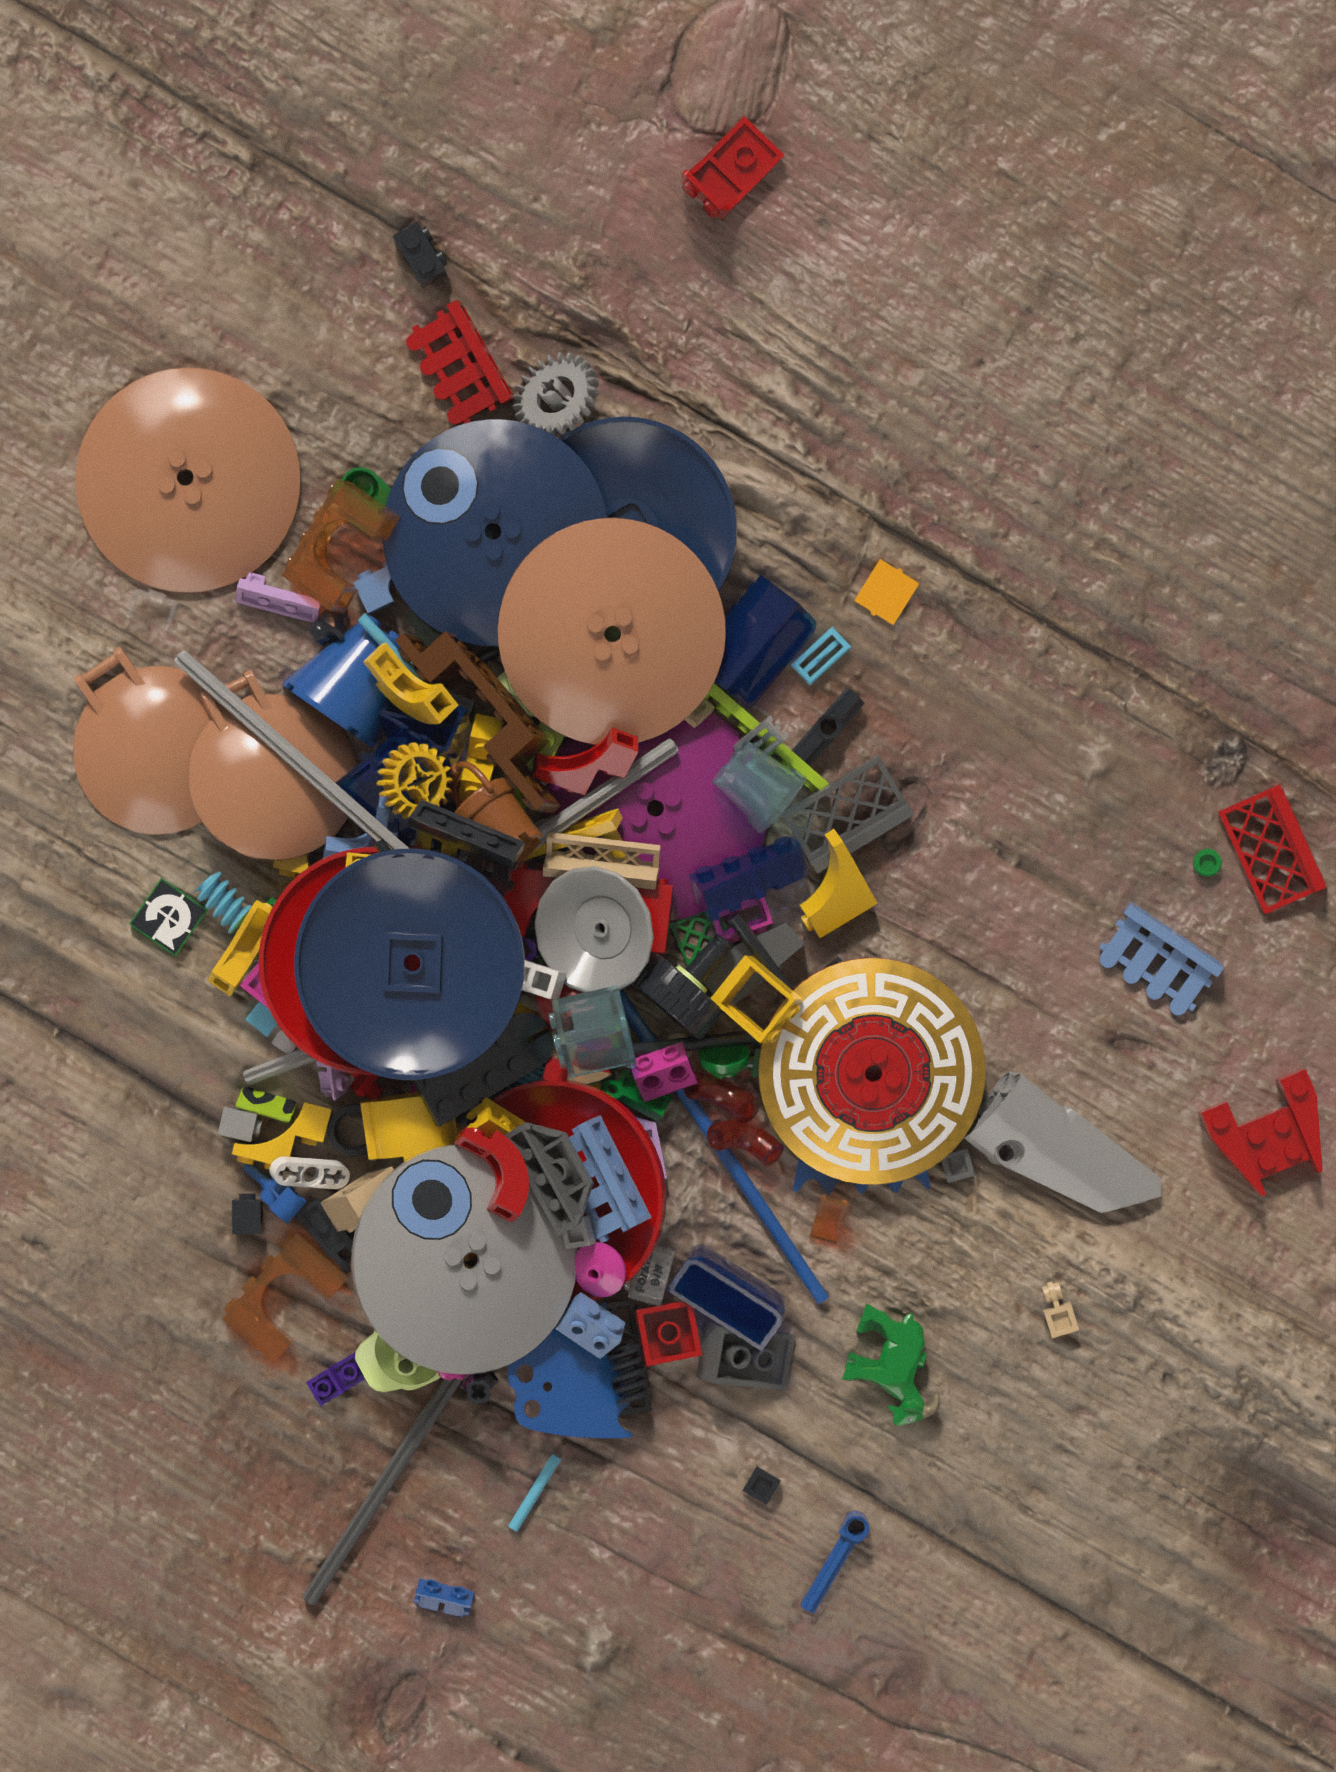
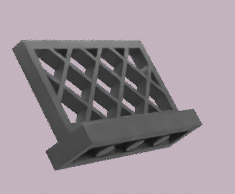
(865, 830)

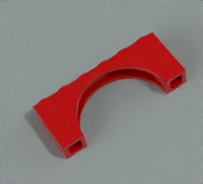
(532, 885)

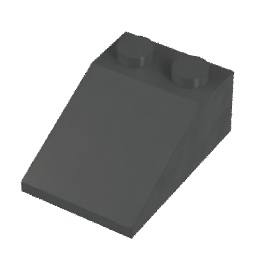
(735, 1362)

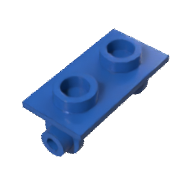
(432, 1593)

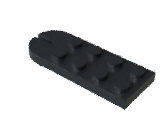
(492, 1071)

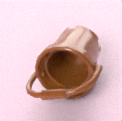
(496, 808)

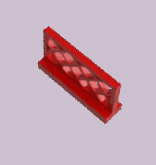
(1296, 841)

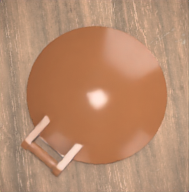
(138, 745)
(250, 792)

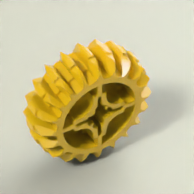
(404, 761)

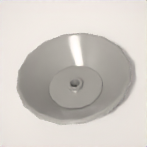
(571, 932)

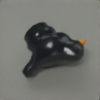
(329, 626)

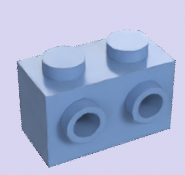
(591, 1325)

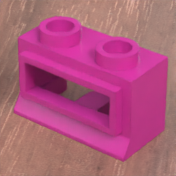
(757, 926)

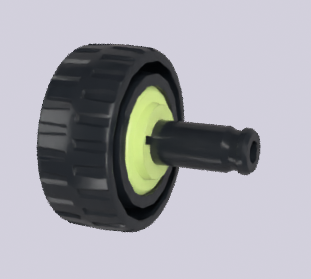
(681, 990)

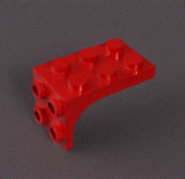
(731, 169)

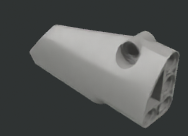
(1058, 1148)

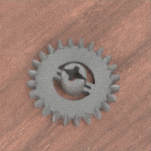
(548, 386)

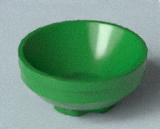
(724, 1061)

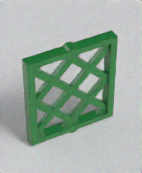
(681, 944)

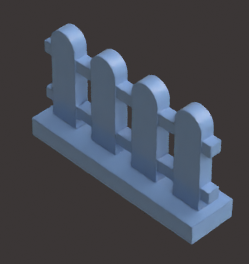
(1174, 960)
(614, 1181)

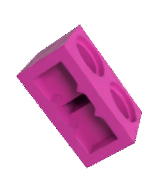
(663, 1071)

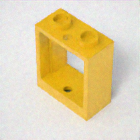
(733, 985)

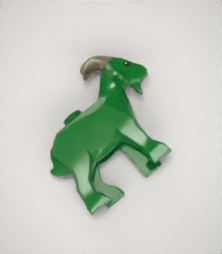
(897, 1364)

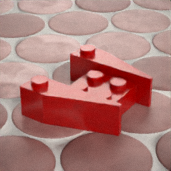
(1273, 1139)

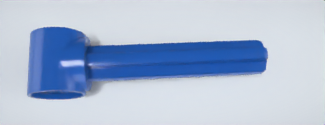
(835, 1560)

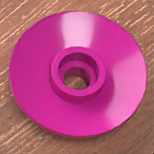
(606, 1262)

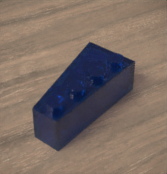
(748, 876)

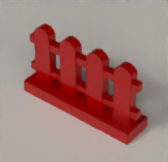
(459, 349)

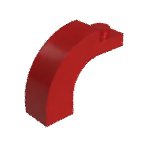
(508, 1168)

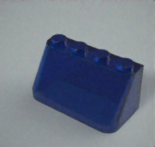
(761, 640)
(729, 1296)

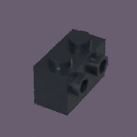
(419, 254)

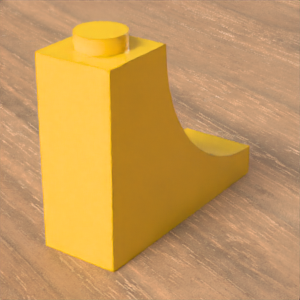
(841, 893)

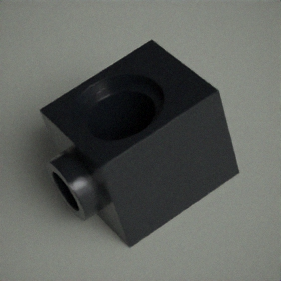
(247, 1214)

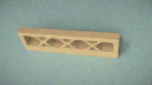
(631, 867)

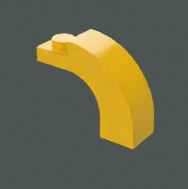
(416, 698)

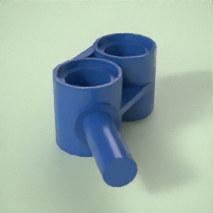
(282, 1199)

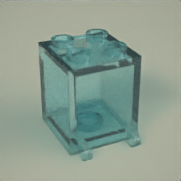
(592, 1032)

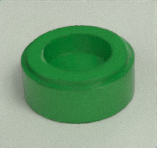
(1207, 862)

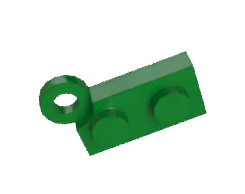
(629, 1094)

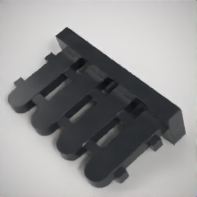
(465, 834)

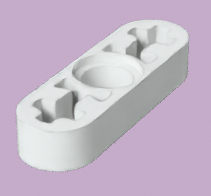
(299, 1166)

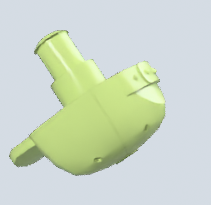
(387, 1369)

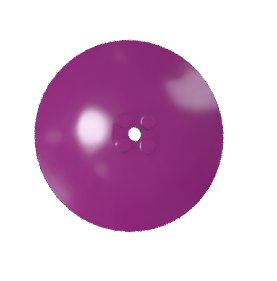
(698, 819)

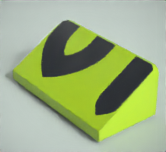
(266, 1104)

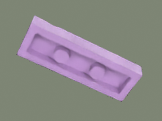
(256, 594)

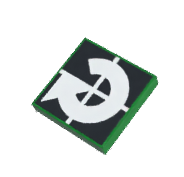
(168, 917)

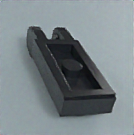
(323, 1231)

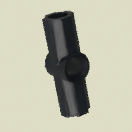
(840, 712)
(479, 1386)

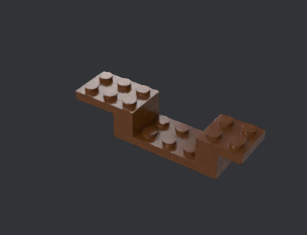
(517, 741)

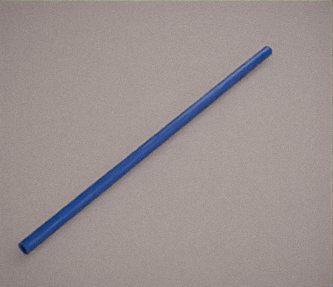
(736, 1171)

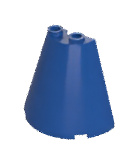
(342, 684)

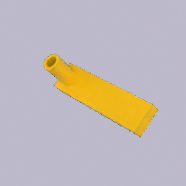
(603, 824)

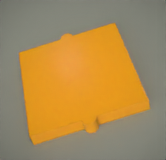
(886, 592)

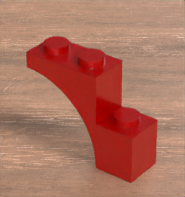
(576, 772)

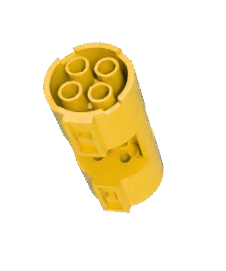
(404, 1129)

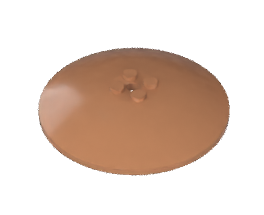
(197, 532)

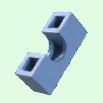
(375, 589)

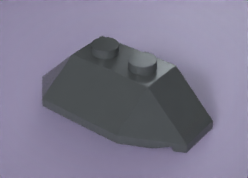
(554, 1174)

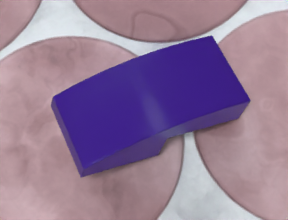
(335, 1380)

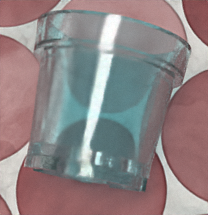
(758, 785)

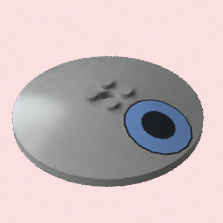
(414, 1273)

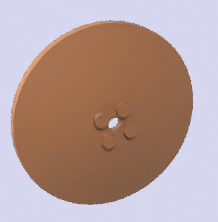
(601, 578)

